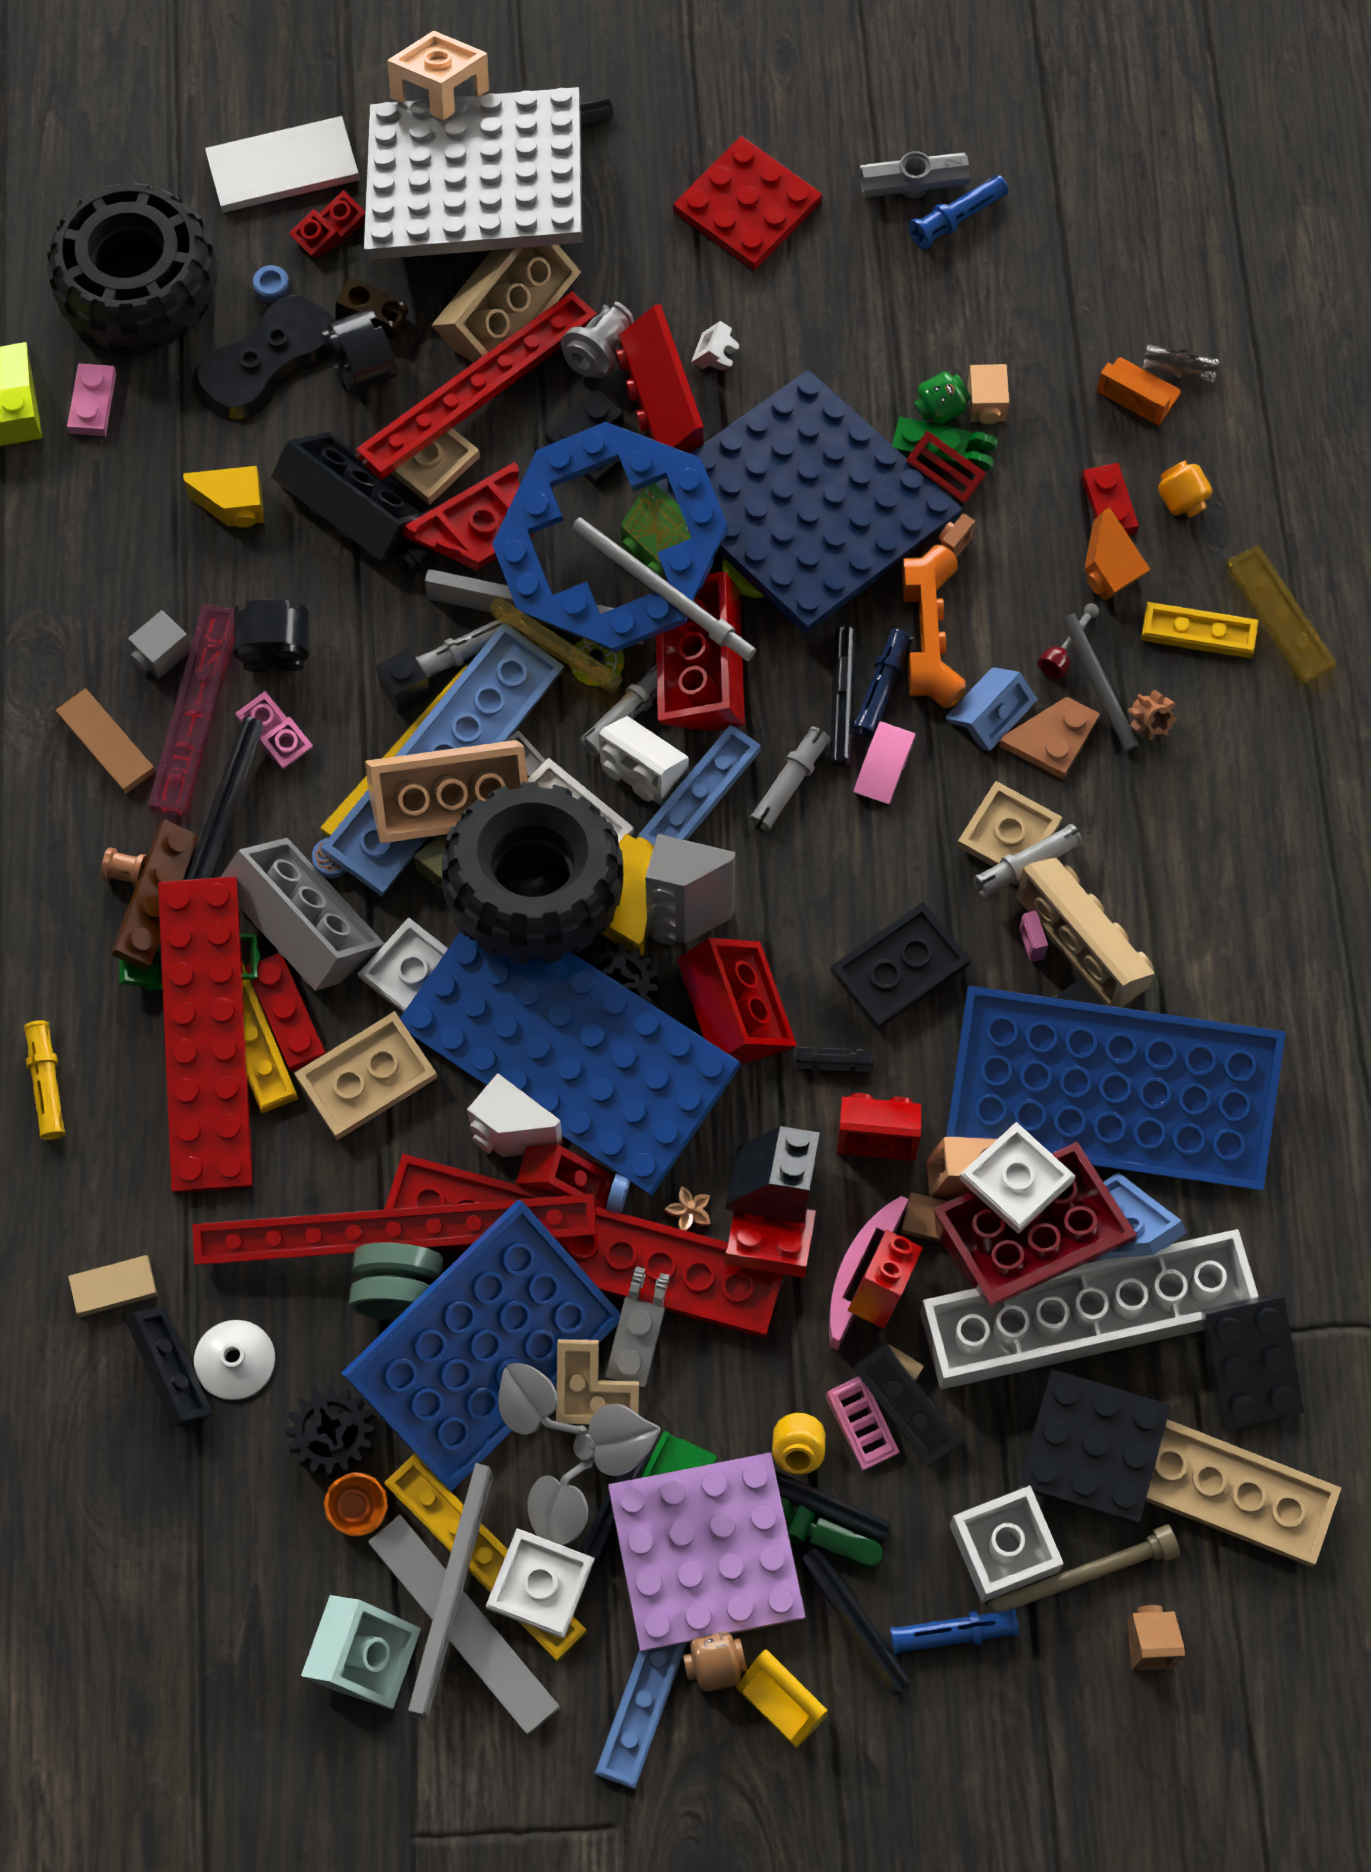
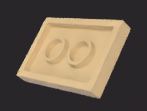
(365, 1075)

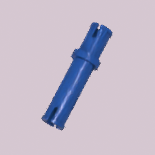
(955, 1631)

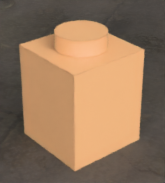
(988, 393)

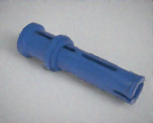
(946, 218)

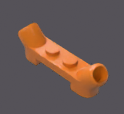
(926, 670)

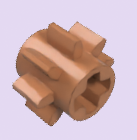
(1152, 714)

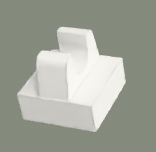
(712, 347)

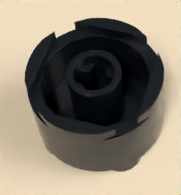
(360, 351)
(271, 635)

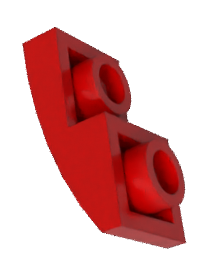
(331, 226)

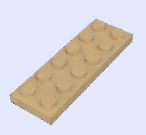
(1242, 1493)

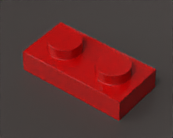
(1108, 489)

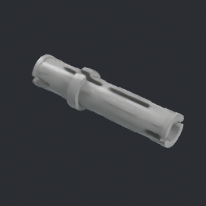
(457, 650)
(637, 699)
(798, 766)
(1011, 866)

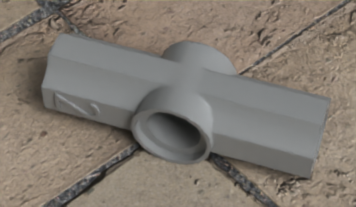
(932, 173)

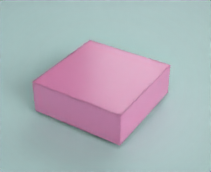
(1033, 936)

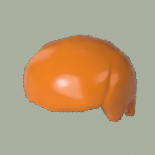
(355, 1504)

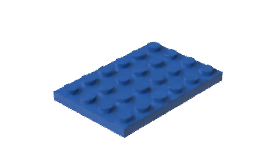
(445, 1356)

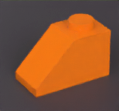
(1112, 557)

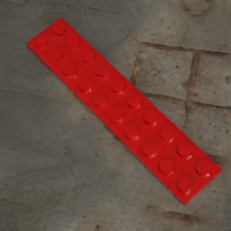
(698, 1280)

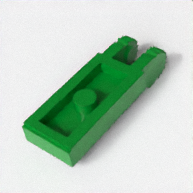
(911, 431)

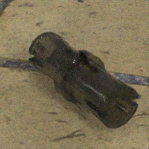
(1180, 363)

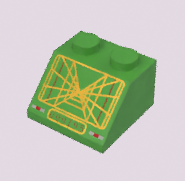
(653, 526)

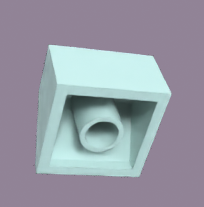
(361, 1651)

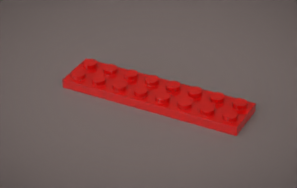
(205, 1035)

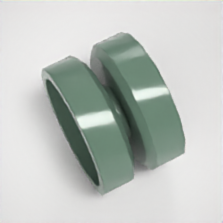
(391, 1278)

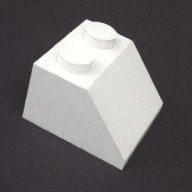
(510, 1120)

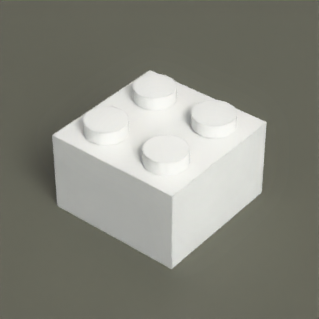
(1006, 1544)

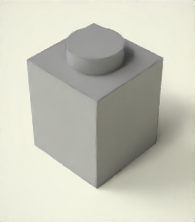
(159, 645)

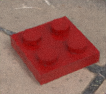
(770, 1243)

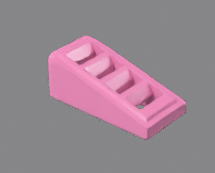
(875, 1417)

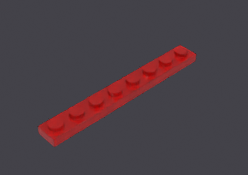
(473, 387)

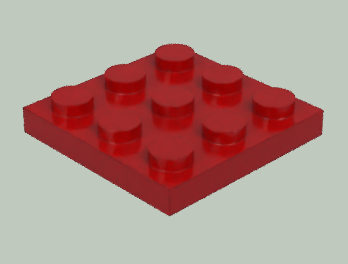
(747, 203)

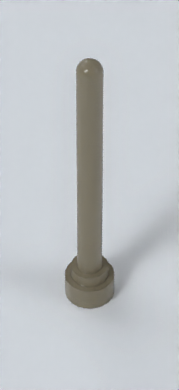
(1158, 1545)

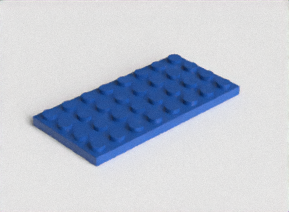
(579, 1046)
(1120, 1083)

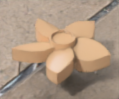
(690, 1209)

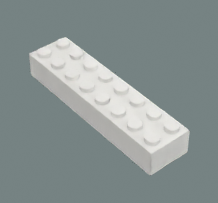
(1086, 1310)

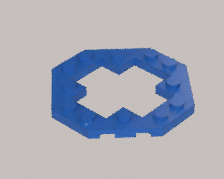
(537, 508)

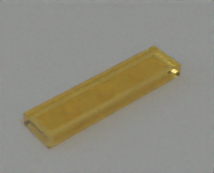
(1281, 614)
(556, 645)

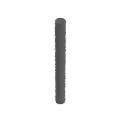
(1100, 682)

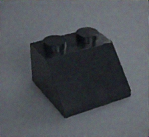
(774, 1174)

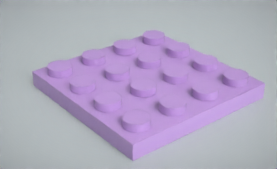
(706, 1551)

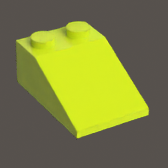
(17, 396)

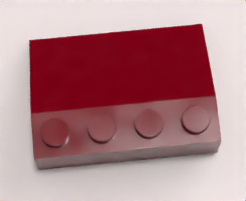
(1065, 1235)

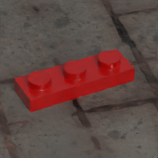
(286, 1013)

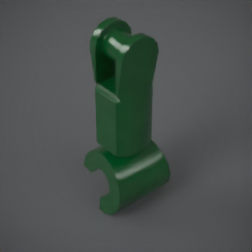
(830, 1537)

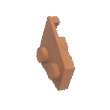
(1053, 736)

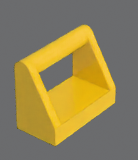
(781, 1699)

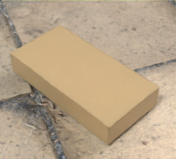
(113, 1286)

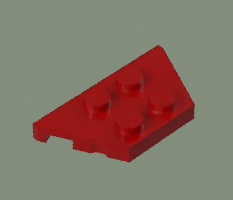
(470, 521)

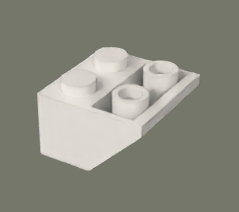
(641, 760)

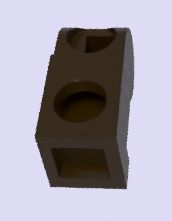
(360, 296)

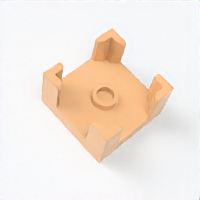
(439, 66)

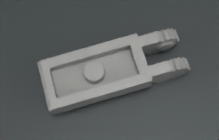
(637, 1331)

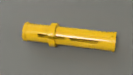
(43, 1073)

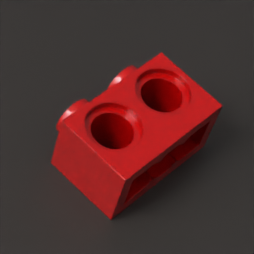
(885, 1279)

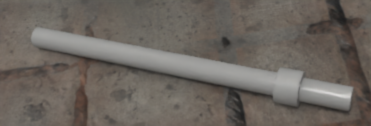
(719, 631)

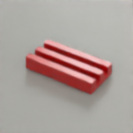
(971, 485)

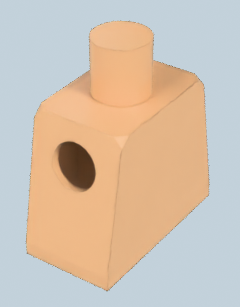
(951, 1159)

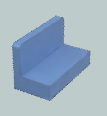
(993, 706)

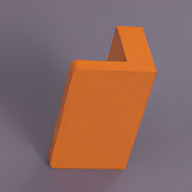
(1137, 390)

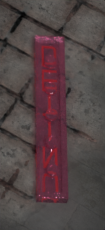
(193, 711)

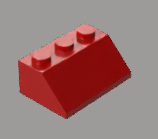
(736, 998)

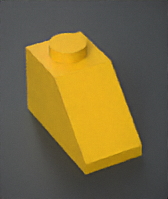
(228, 494)

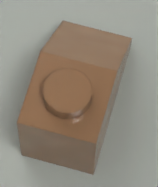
(1154, 1639)

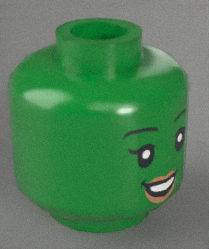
(942, 398)

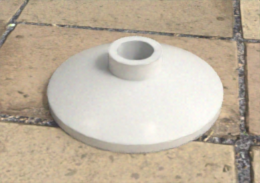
(239, 1378)

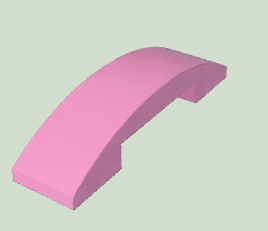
(886, 1218)

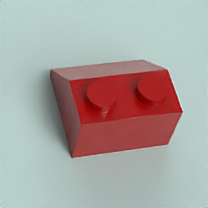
(879, 1127)

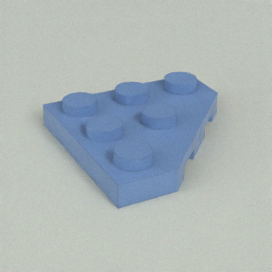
(1152, 1222)

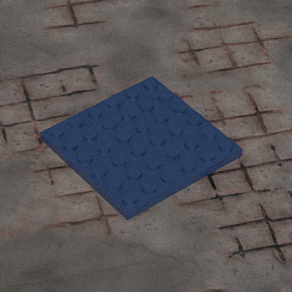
(816, 500)

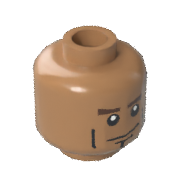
(715, 1661)

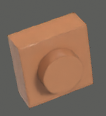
(958, 535)

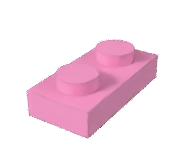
(91, 399)

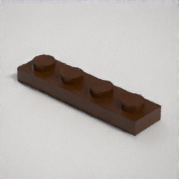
(165, 861)

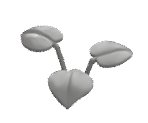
(614, 1441)

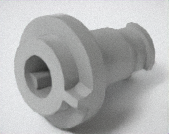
(591, 348)

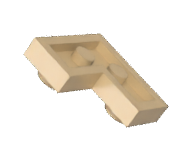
(578, 1384)

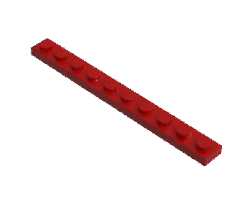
(346, 1231)

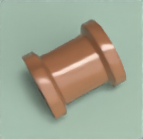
(121, 866)

